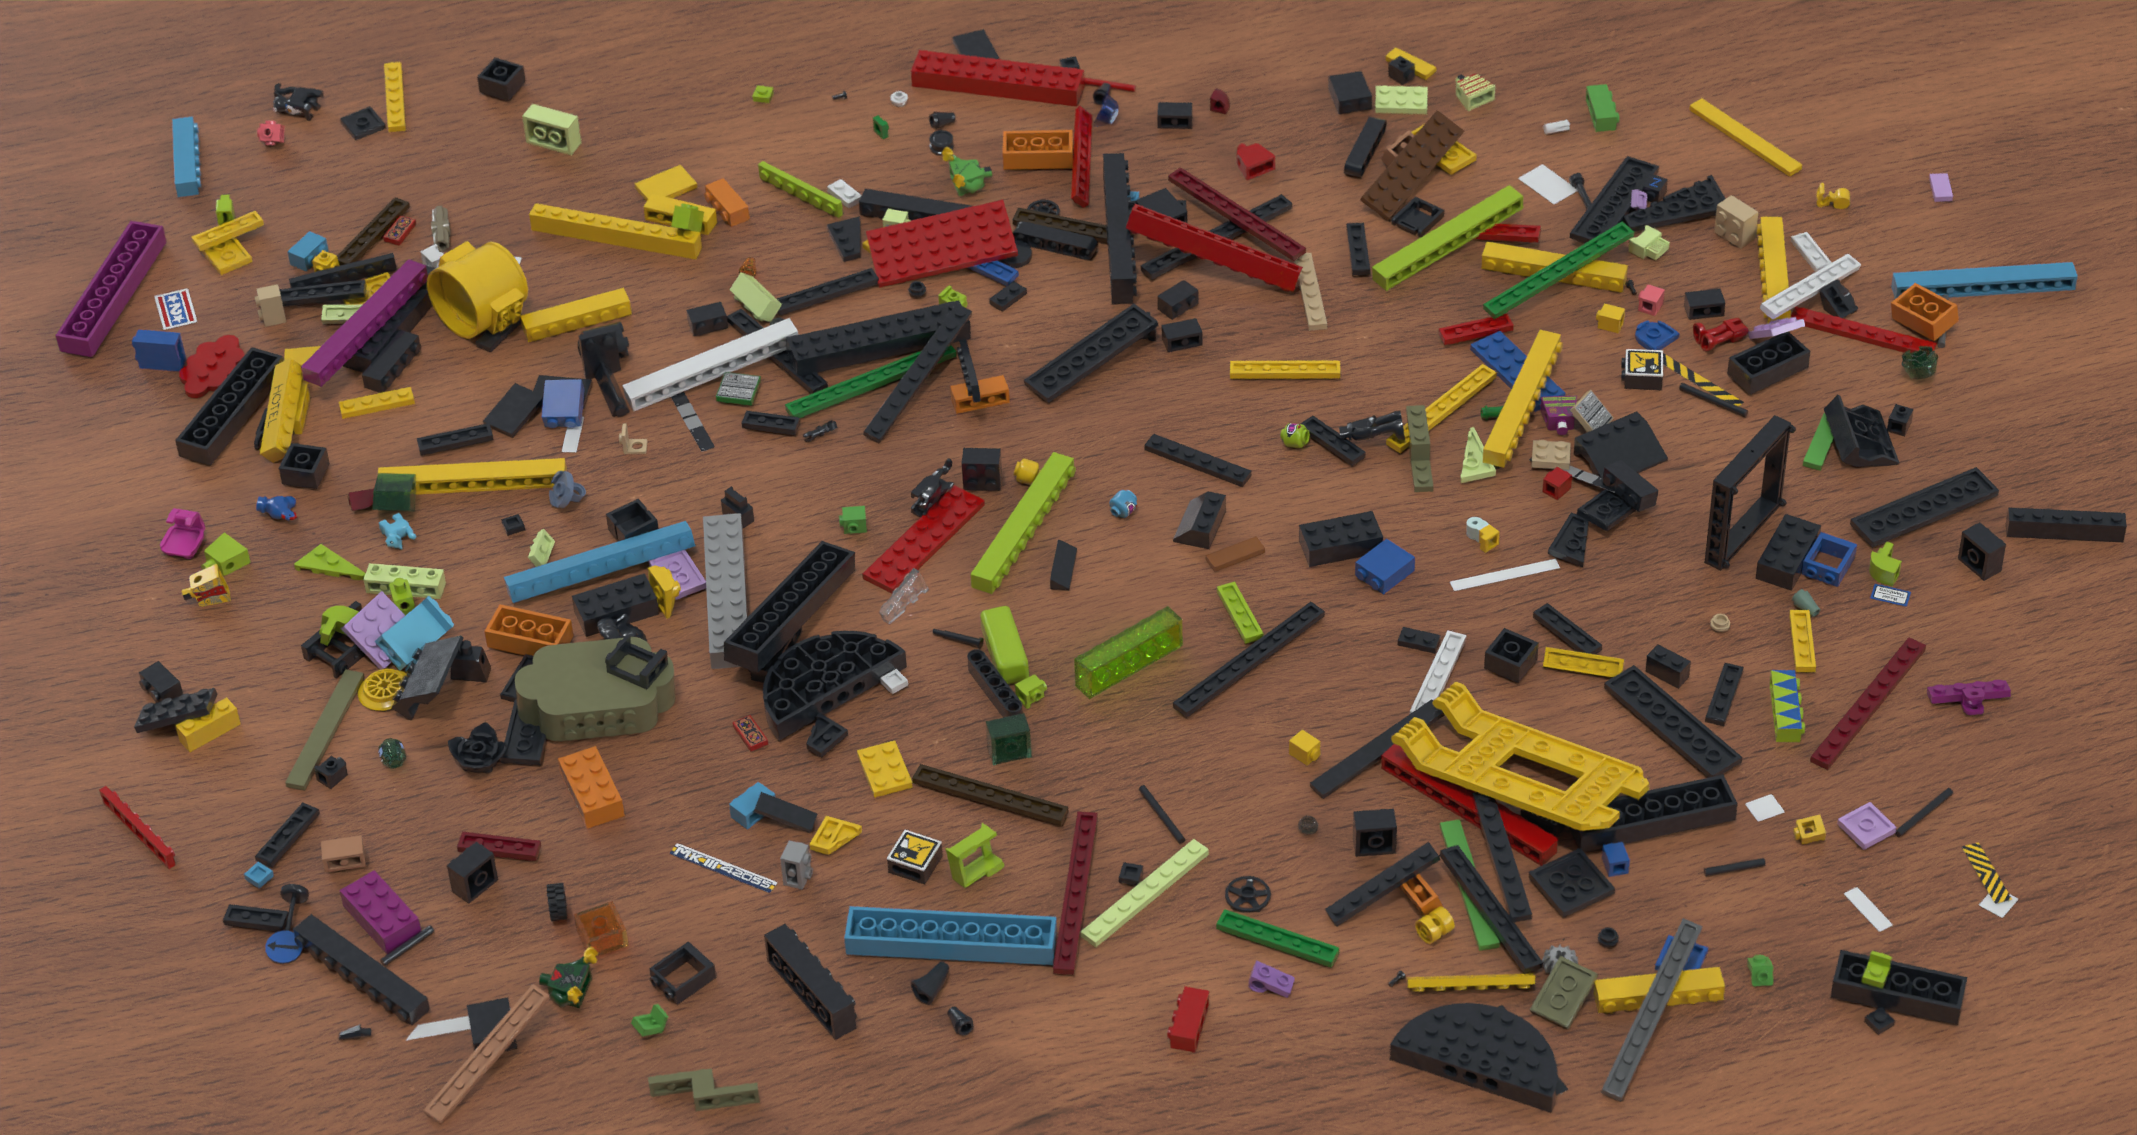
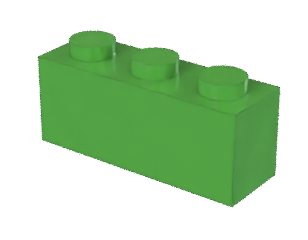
(1601, 108)

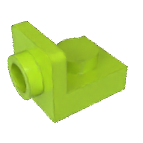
(1877, 969)

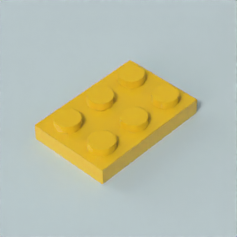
(884, 769)

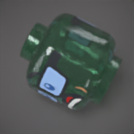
(392, 753)

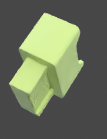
(1648, 244)

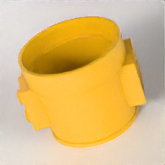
(477, 289)

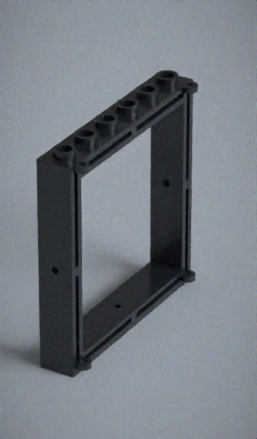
(1772, 444)

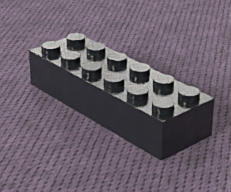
(810, 981)
(1906, 989)

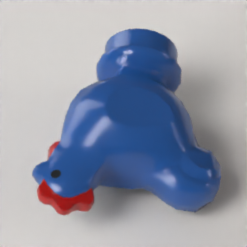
(277, 507)

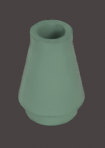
(1804, 601)

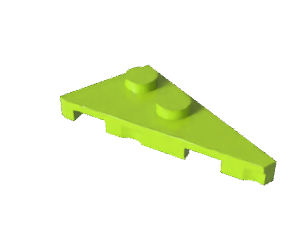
(329, 563)

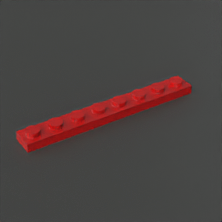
(1081, 157)
(1860, 331)

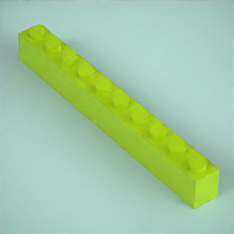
(1447, 238)
(1022, 523)

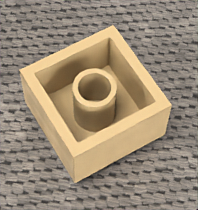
(1736, 221)

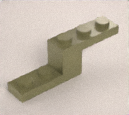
(1419, 448)
(703, 1088)

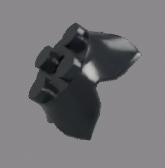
(479, 751)

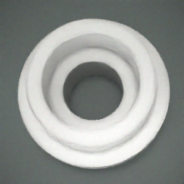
(899, 98)

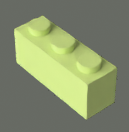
(755, 297)

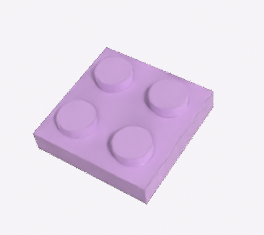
(1867, 825)

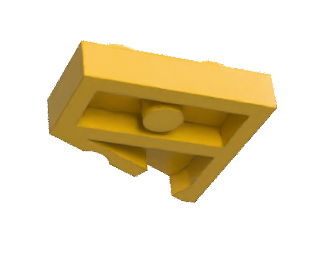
(833, 834)

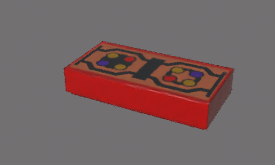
(399, 230)
(750, 733)

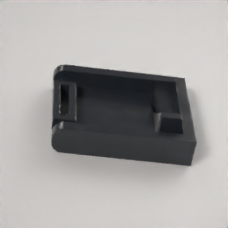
(1415, 221)

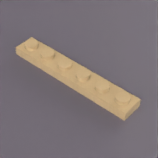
(1311, 294)

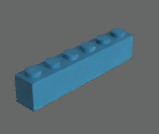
(186, 156)

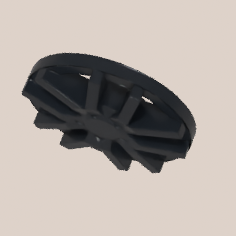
(1045, 208)

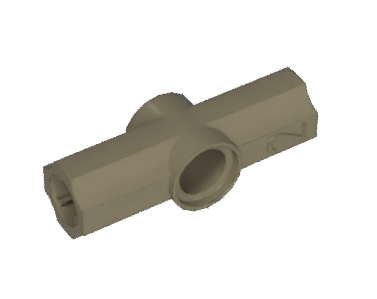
(440, 228)

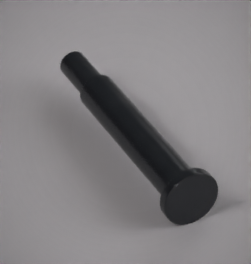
(960, 637)

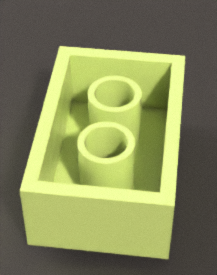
(551, 129)

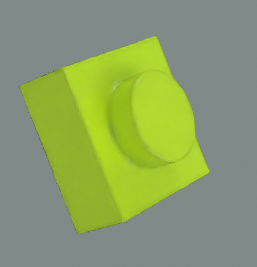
(763, 94)

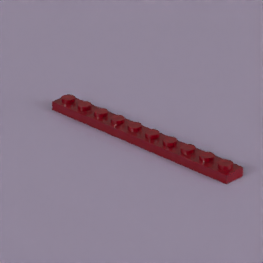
(1237, 214)
(1868, 703)
(1075, 893)

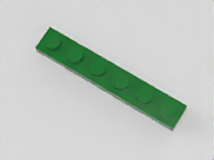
(1278, 938)

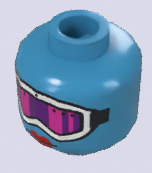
(1123, 503)

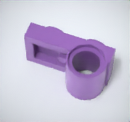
(1266, 977)

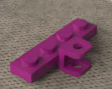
(1969, 694)

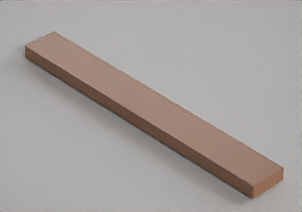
(486, 1054)

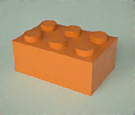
(1924, 311)

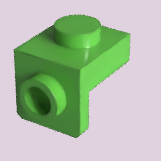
(1761, 970)
(651, 1023)

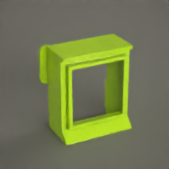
(987, 864)

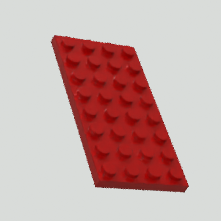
(941, 243)

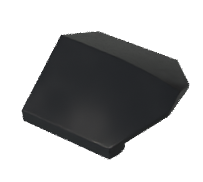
(1837, 300)

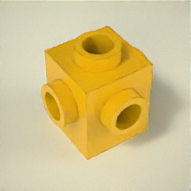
(325, 260)

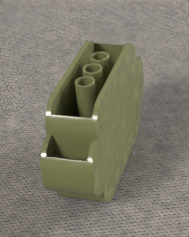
(577, 698)

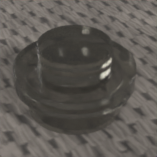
(1308, 825)

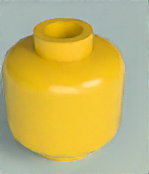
(1026, 471)

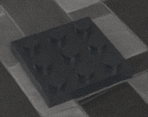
(1571, 882)

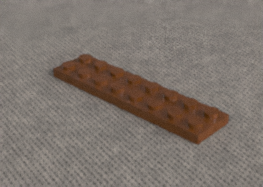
(1412, 165)

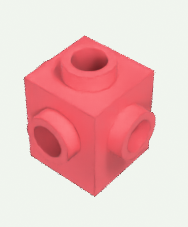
(271, 133)

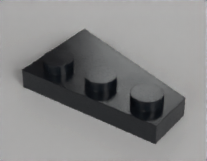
(846, 237)
(1571, 540)

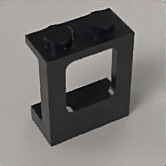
(655, 666)

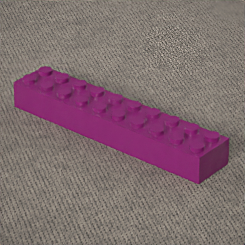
(111, 289)

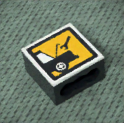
(1642, 369)
(914, 857)

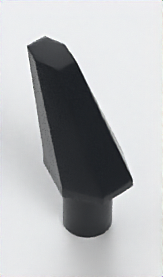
(354, 1033)

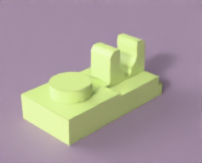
(541, 548)

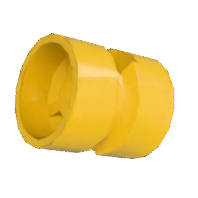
(1434, 925)

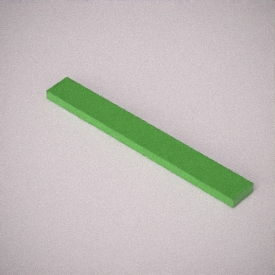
(1484, 935)

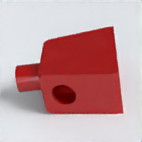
(1254, 160)

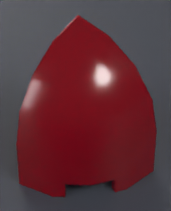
(1219, 101)
(360, 499)

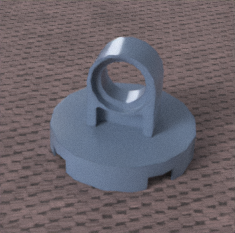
(563, 490)

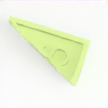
(1473, 463)

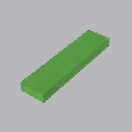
(1819, 446)

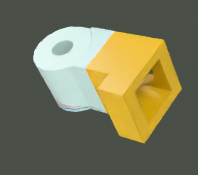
(1482, 533)

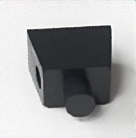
(470, 664)

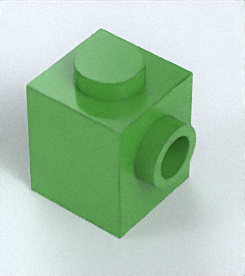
(853, 519)

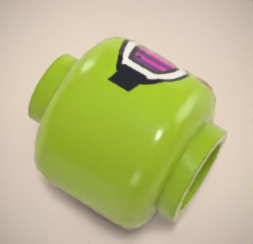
(1295, 435)

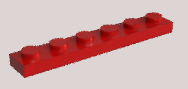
(137, 827)

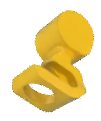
(1840, 198)

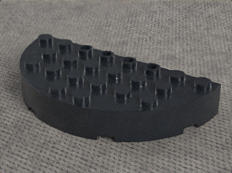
(824, 675)
(1481, 1050)

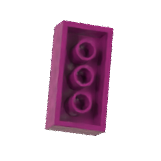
(380, 911)

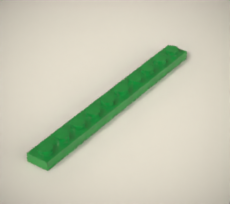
(1558, 270)
(856, 385)

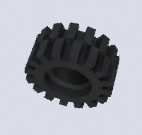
(557, 901)

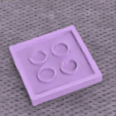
(370, 624)

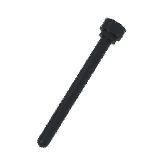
(1577, 181)

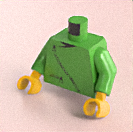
(965, 174)

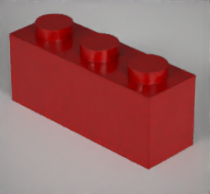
(1188, 1019)

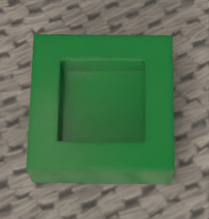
(880, 127)

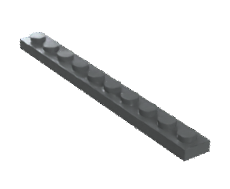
(1651, 1010)

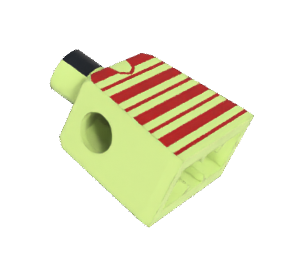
(1474, 91)

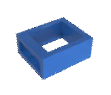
(1834, 547)

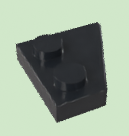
(825, 735)

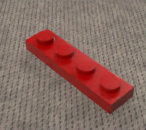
(1512, 233)
(1475, 329)

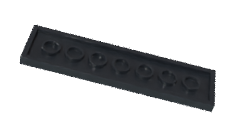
(1614, 199)
(1090, 353)
(1924, 507)
(1673, 722)

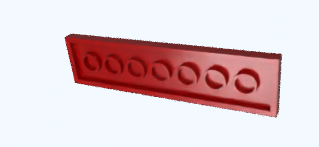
(923, 538)

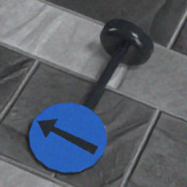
(281, 945)

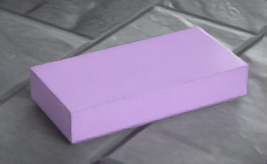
(1941, 187)

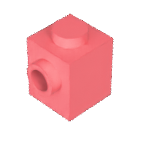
(1651, 299)

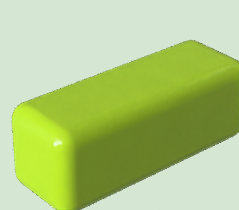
(1004, 644)

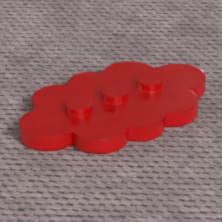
(210, 365)

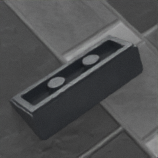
(1063, 566)

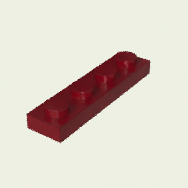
(502, 846)

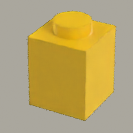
(1610, 318)
(1304, 747)

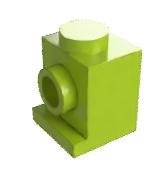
(949, 295)
(1030, 690)

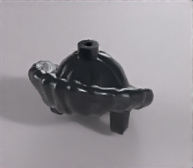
(618, 628)

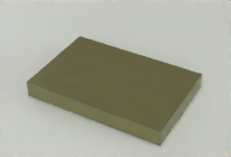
(1564, 992)

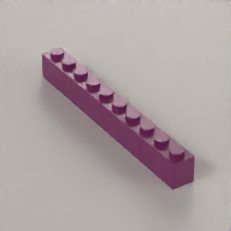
(364, 323)

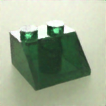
(394, 492)

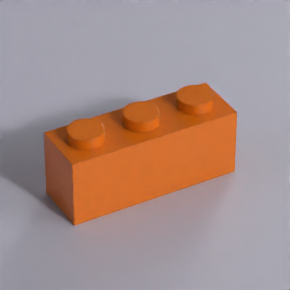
(726, 202)
(992, 390)
(1421, 895)

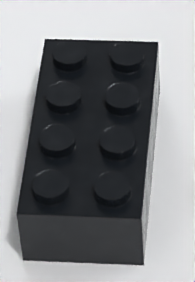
(1768, 362)
(1339, 538)
(1784, 555)
(628, 596)

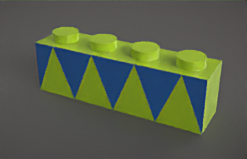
(1785, 706)

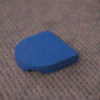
(1655, 335)

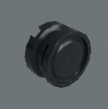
(940, 140)

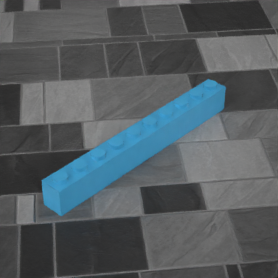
(1990, 280)
(599, 561)

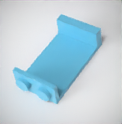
(419, 626)

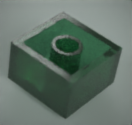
(1008, 739)

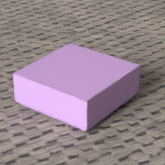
(1639, 199)

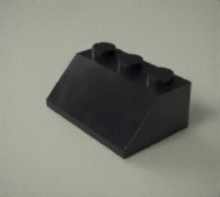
(1201, 520)

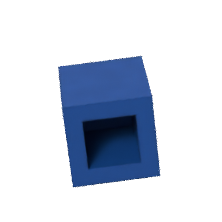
(1615, 859)

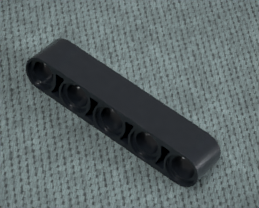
(1365, 147)
(1055, 240)
(993, 684)

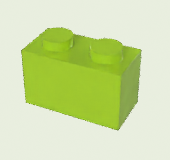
(687, 218)

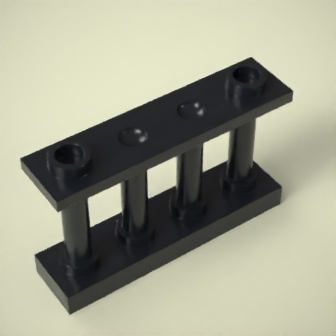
(313, 648)

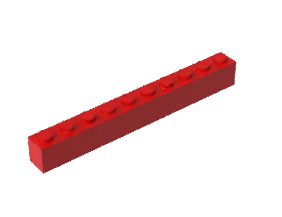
(1214, 248)
(1522, 834)

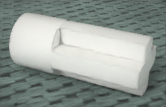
(1556, 127)

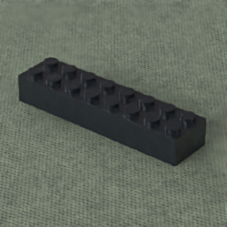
(404, 319)
(228, 407)
(1664, 813)

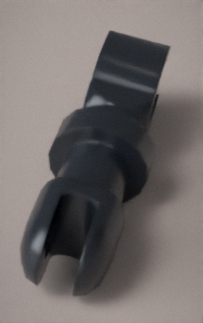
(820, 430)

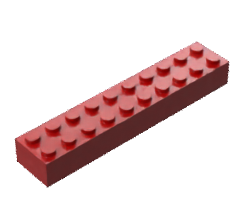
(997, 78)

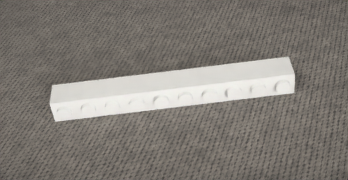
(709, 365)

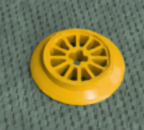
(371, 689)

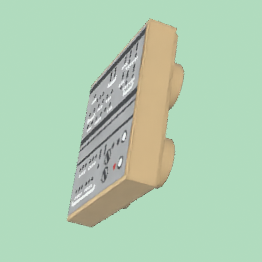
(1591, 412)

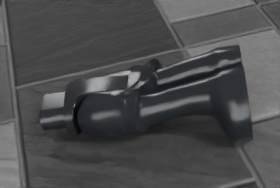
(1372, 426)

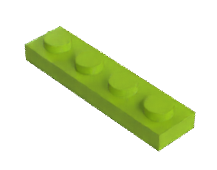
(1239, 612)

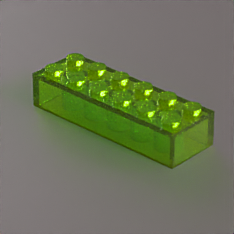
(1128, 652)

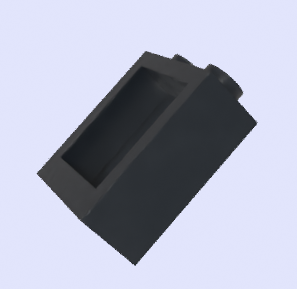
(674, 960)

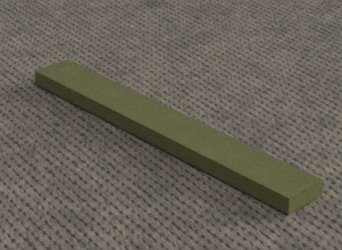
(324, 730)

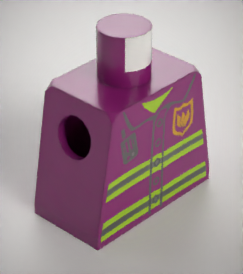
(1557, 413)

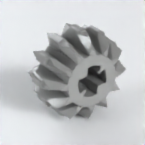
(1553, 954)

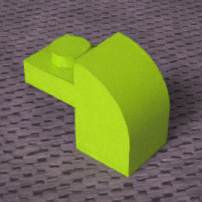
(1884, 567)
(333, 620)

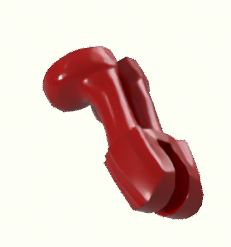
(1731, 330)

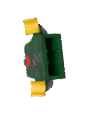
(570, 980)

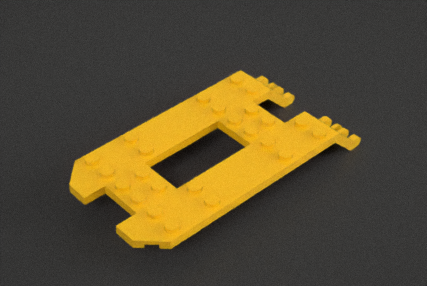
(1497, 740)

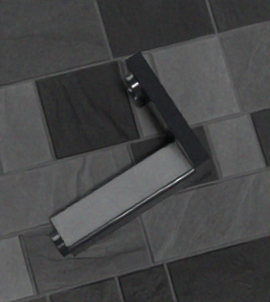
(600, 361)

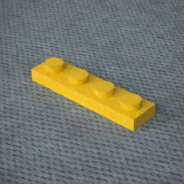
(227, 231)
(376, 402)
(1802, 641)
(1582, 662)

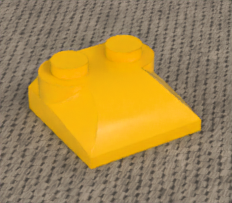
(664, 588)

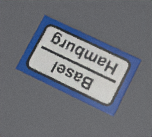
(1890, 595)

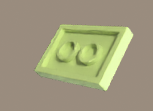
(1401, 99)

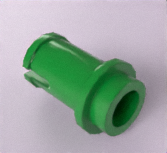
(1490, 412)

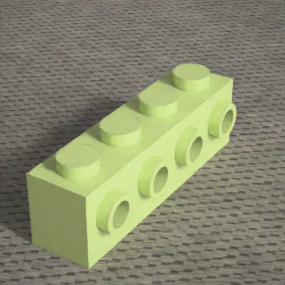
(422, 581)

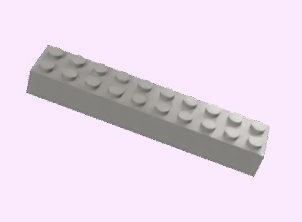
(724, 582)

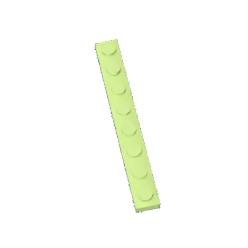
(1144, 893)

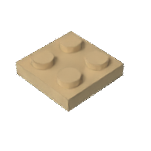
(1551, 454)

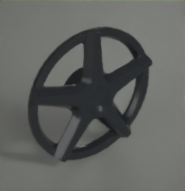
(1247, 894)

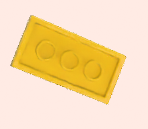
(1455, 158)

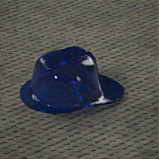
(1109, 109)

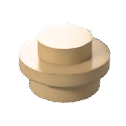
(1720, 622)

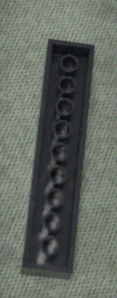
(1118, 237)
(868, 339)
(789, 606)

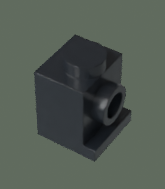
(331, 771)

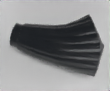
(928, 986)

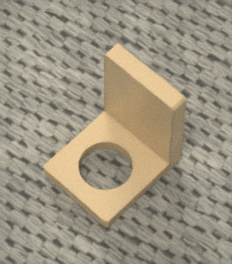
(628, 443)

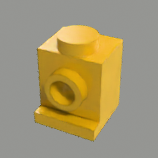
(1811, 824)

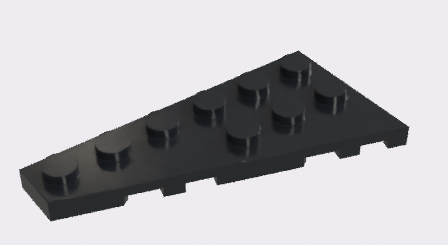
(1678, 207)

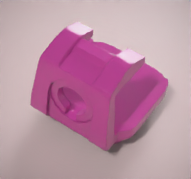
(186, 534)

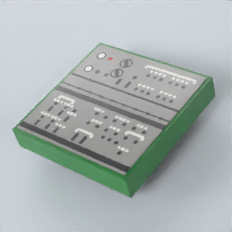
(738, 388)

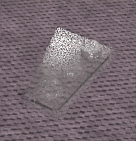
(903, 595)

